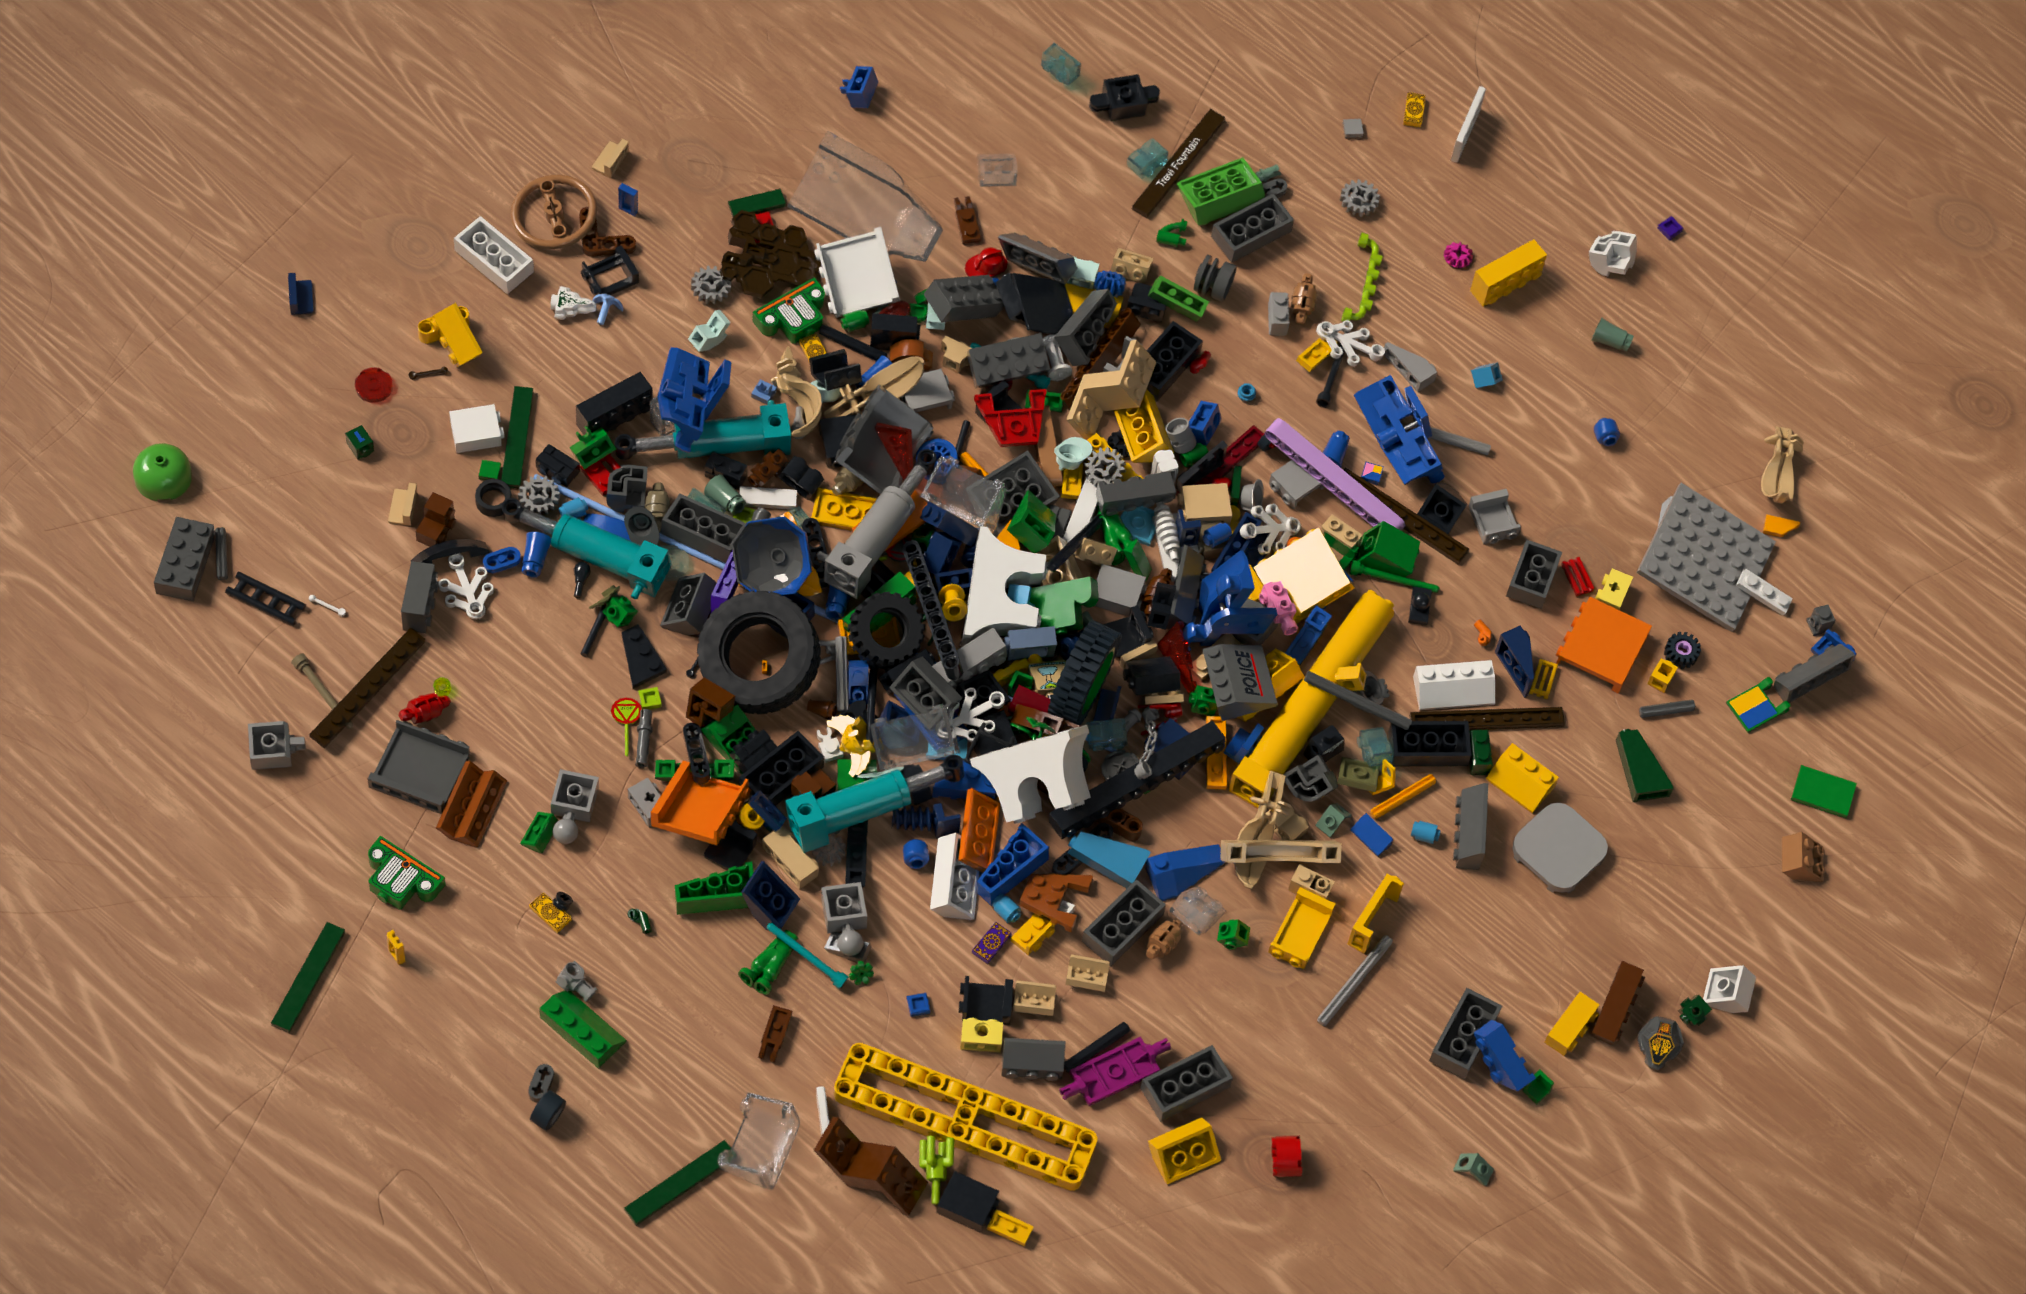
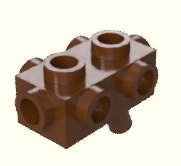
(772, 465)

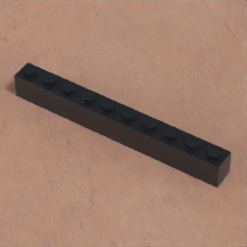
(1127, 786)

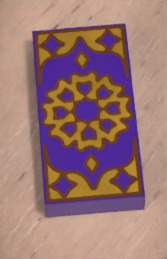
(991, 942)

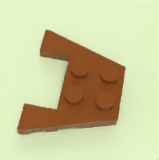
(1046, 892)

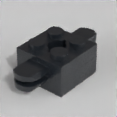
(1123, 89)

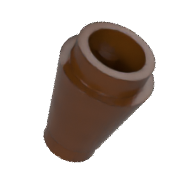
(823, 708)

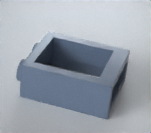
(1025, 642)

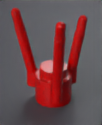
(1170, 710)

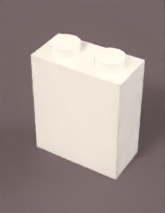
(476, 428)

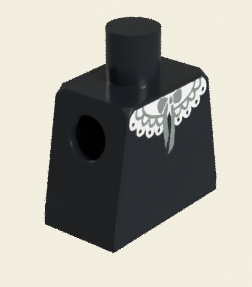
(1327, 744)

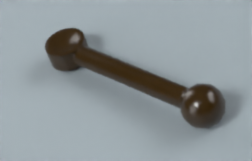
(412, 375)

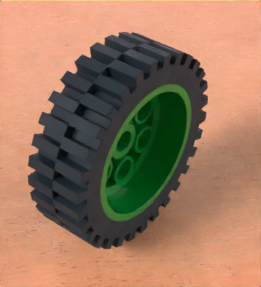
(1085, 673)

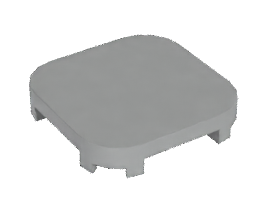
(1560, 847)

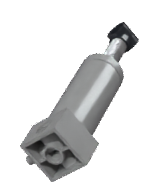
(851, 563)

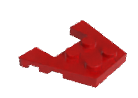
(1015, 426)

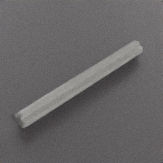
(1354, 980)

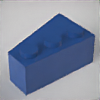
(972, 779)
(1501, 1057)

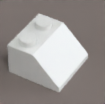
(1730, 989)

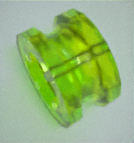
(446, 691)

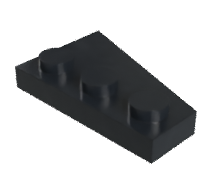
(1205, 466)
(641, 657)

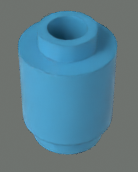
(575, 508)
(1425, 832)
(1006, 908)

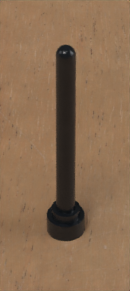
(1324, 398)

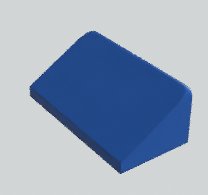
(1372, 835)

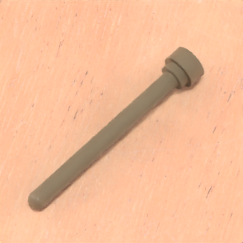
(301, 663)

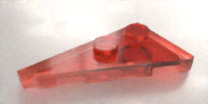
(898, 445)
(1177, 648)

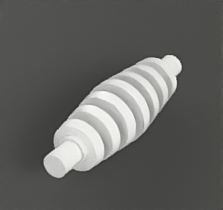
(1167, 530)

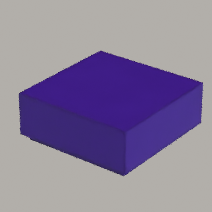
(1670, 228)

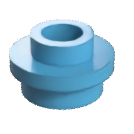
(1249, 389)

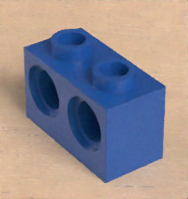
(1205, 421)

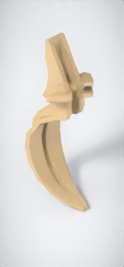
(896, 378)
(801, 391)
(1778, 476)
(1262, 827)

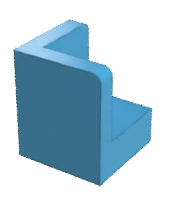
(1486, 375)
(1020, 594)

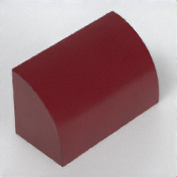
(1029, 698)

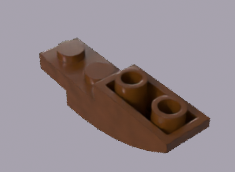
(1057, 723)

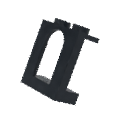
(620, 258)

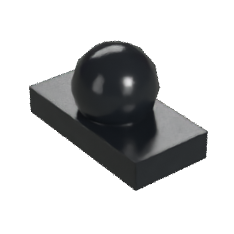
(1420, 605)

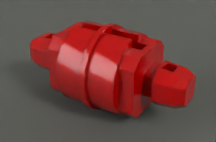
(424, 708)

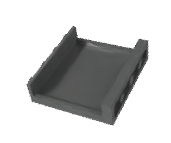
(419, 767)

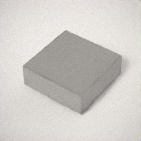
(1352, 128)

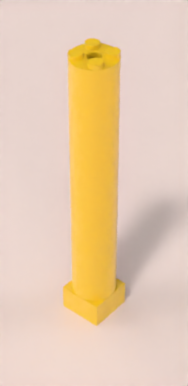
(1308, 703)

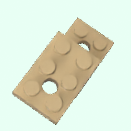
(1111, 390)

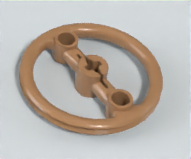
(562, 240)

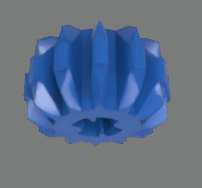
(1111, 281)

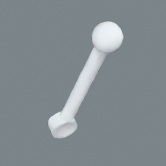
(341, 612)

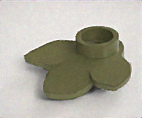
(607, 594)

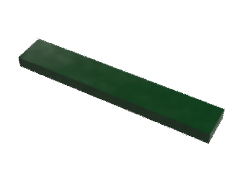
(517, 436)
(308, 977)
(676, 1185)

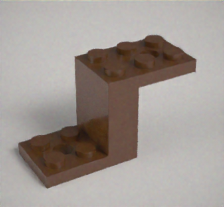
(870, 1166)

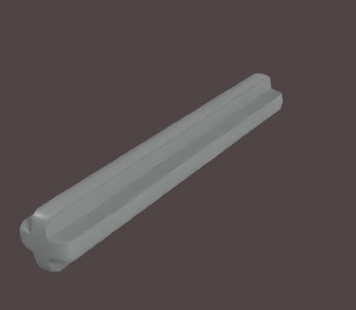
(1460, 441)
(841, 673)

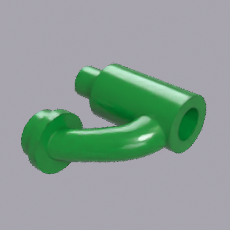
(1166, 237)

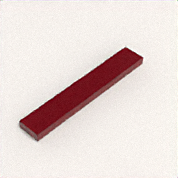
(1235, 454)

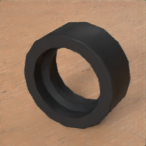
(489, 485)

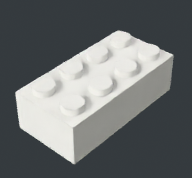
(493, 255)

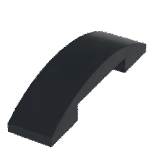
(452, 547)
(856, 853)

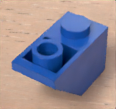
(857, 680)

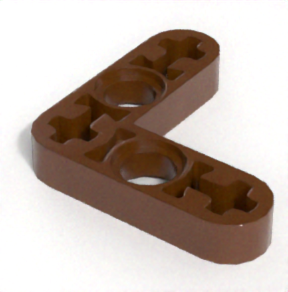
(599, 242)

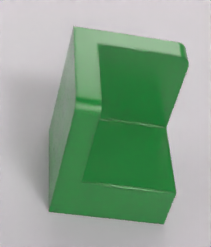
(1019, 679)
(1539, 1087)

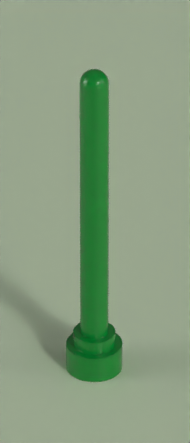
(1358, 569)

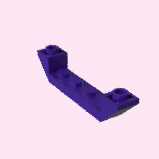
(725, 585)

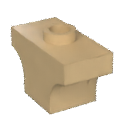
(955, 354)

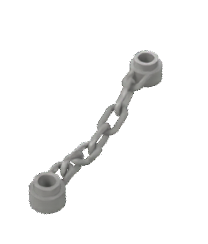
(1143, 769)

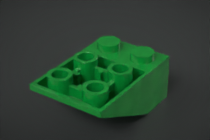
(1033, 523)
(728, 732)

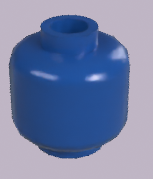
(1606, 431)
(915, 854)

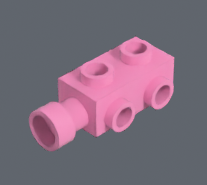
(1277, 597)

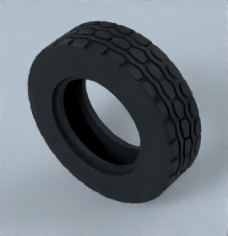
(751, 610)

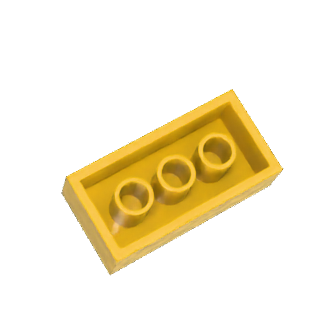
(1508, 273)

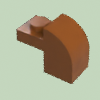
(911, 348)

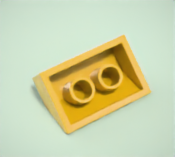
(455, 335)
(1522, 778)
(1184, 1150)

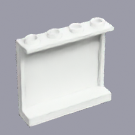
(857, 273)

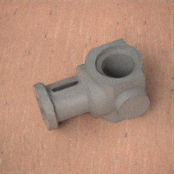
(573, 979)

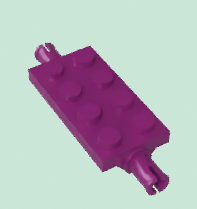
(1114, 1070)

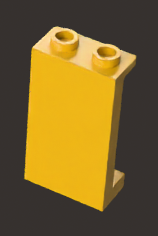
(1301, 928)
(1360, 935)

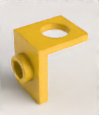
(1385, 782)

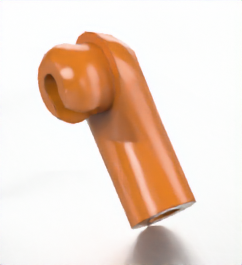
(1485, 633)

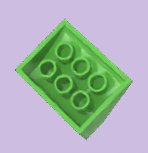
(1221, 191)

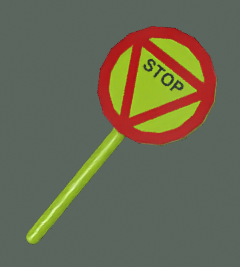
(626, 712)

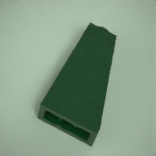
(1641, 768)

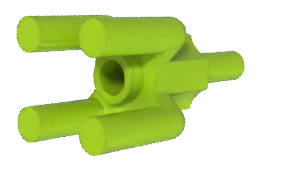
(936, 1164)

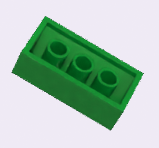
(581, 1027)

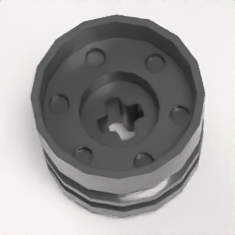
(1216, 278)

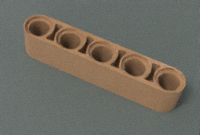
(1045, 450)

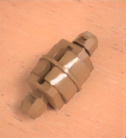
(1299, 298)
(1164, 939)

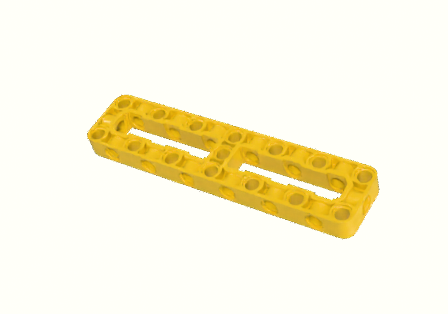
(973, 1139)

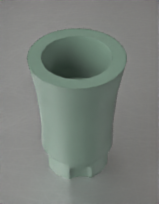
(1612, 335)
(724, 494)

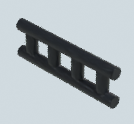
(270, 608)

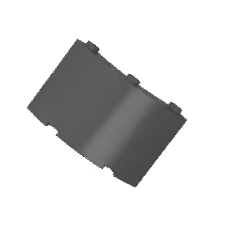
(862, 447)

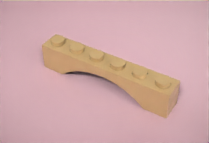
(1280, 850)

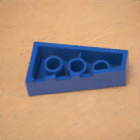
(1013, 864)

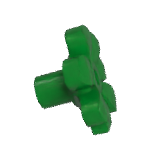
(861, 972)

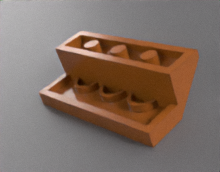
(471, 804)

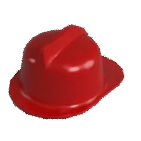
(988, 262)

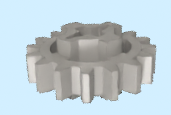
(1359, 197)
(710, 285)
(1112, 466)
(539, 495)

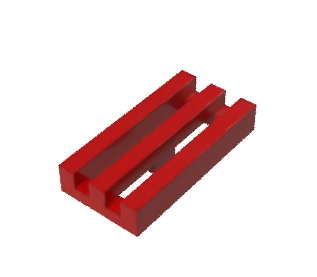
(1565, 565)

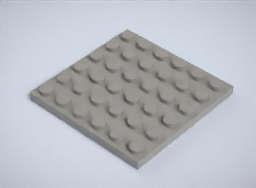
(1702, 554)

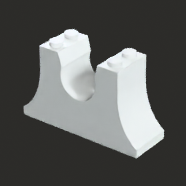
(993, 570)
(1051, 759)

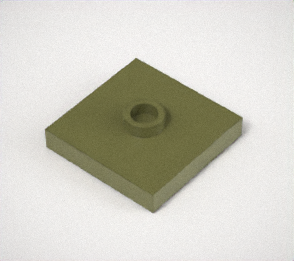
(1358, 774)

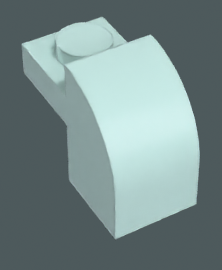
(933, 321)
(711, 334)

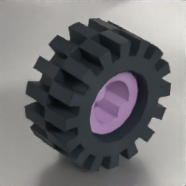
(1685, 642)

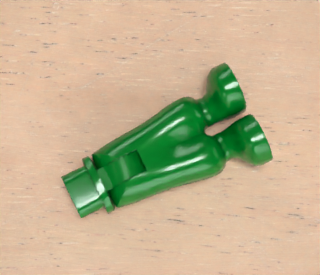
(1115, 534)
(767, 963)

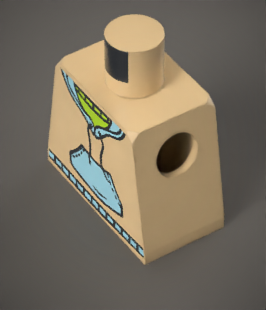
(1045, 676)

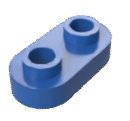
(501, 560)

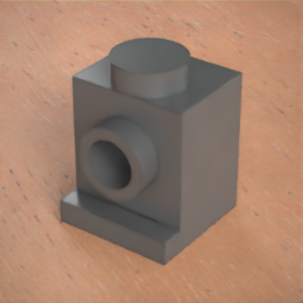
(1821, 620)

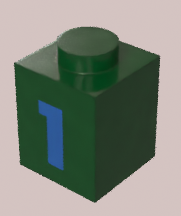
(359, 442)

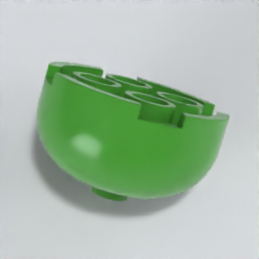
(162, 472)

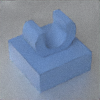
(763, 391)

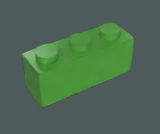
(1178, 298)

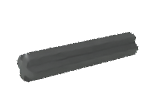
(221, 553)
(1667, 708)

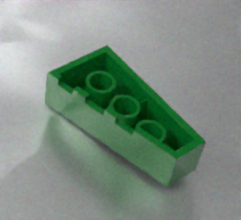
(897, 584)
(714, 892)

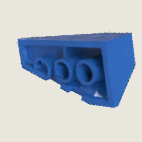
(1180, 869)

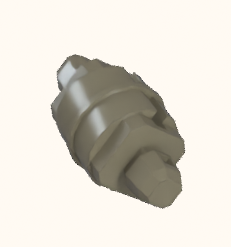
(846, 482)
(658, 503)

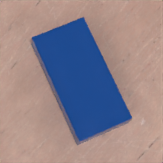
(628, 199)

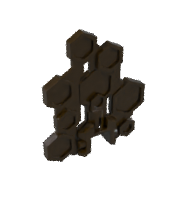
(781, 260)

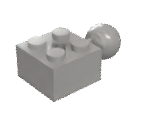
(572, 799)
(844, 913)

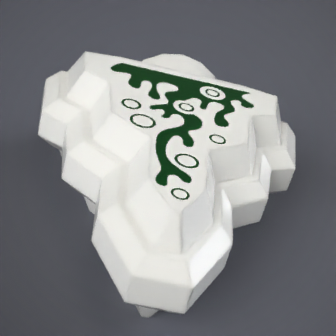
(570, 304)

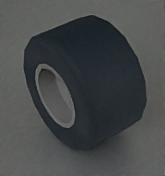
(548, 1110)

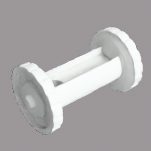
(1059, 370)

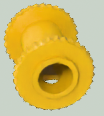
(953, 602)
(748, 819)

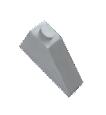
(1411, 366)

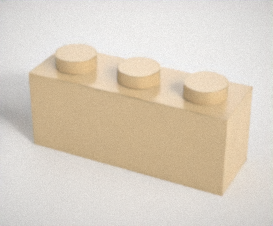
(790, 857)

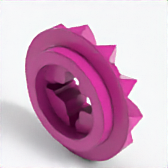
(1451, 257)

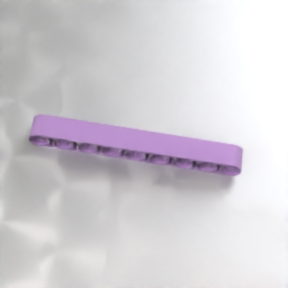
(1331, 475)

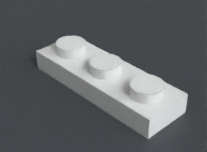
(1764, 592)

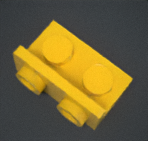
(1032, 933)

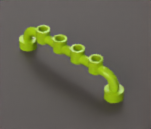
(1372, 274)

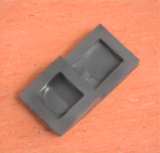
(832, 947)

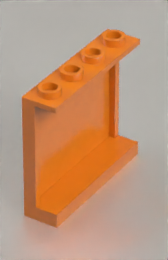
(1604, 642)
(698, 809)

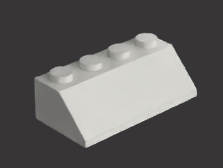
(1455, 685)
(953, 882)

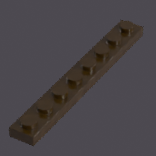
(367, 688)

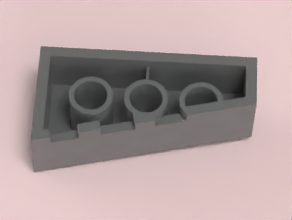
(1085, 326)
(1135, 493)

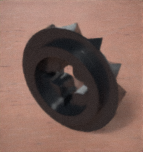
(1113, 442)

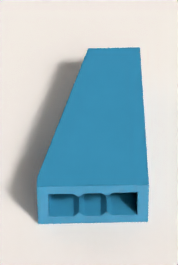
(1109, 857)

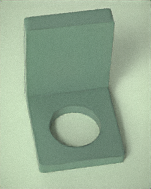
(1332, 819)
(1476, 1166)

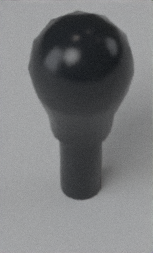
(581, 573)

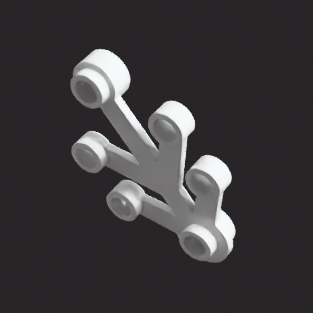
(1330, 333)
(1289, 525)
(467, 590)
(967, 715)

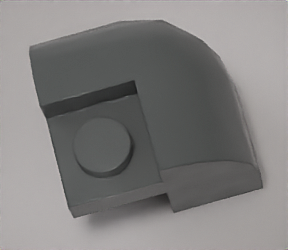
(627, 487)
(1311, 780)

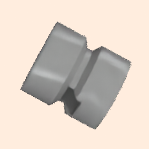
(1180, 435)

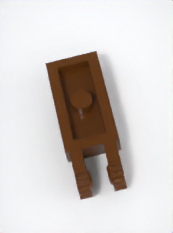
(967, 221)
(775, 1031)

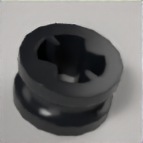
(562, 901)

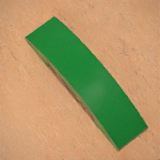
(719, 769)

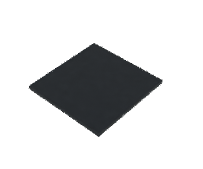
(1042, 303)

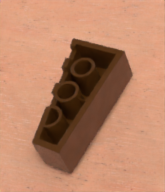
(1617, 1002)

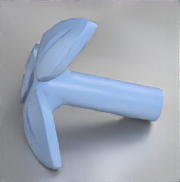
(607, 301)

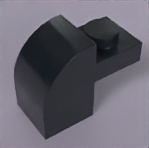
(1161, 605)
(922, 794)

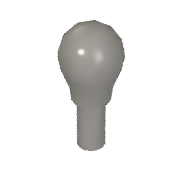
(798, 421)

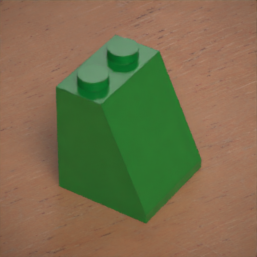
(1388, 550)

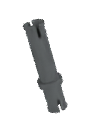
(644, 731)

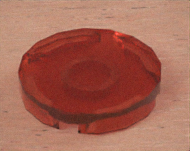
(373, 385)

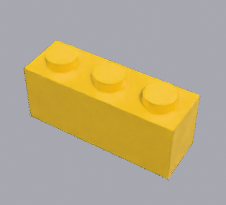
(1572, 1024)

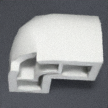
(1613, 253)

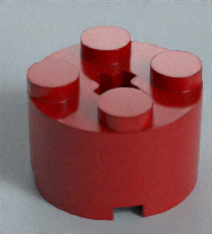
(1286, 1156)

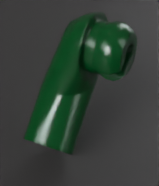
(641, 918)

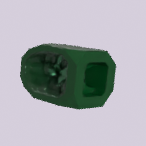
(922, 535)

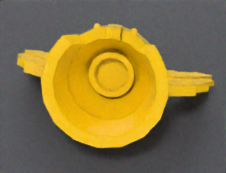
(854, 741)

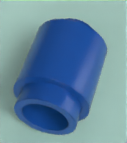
(1217, 534)

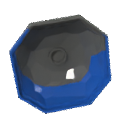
(772, 556)

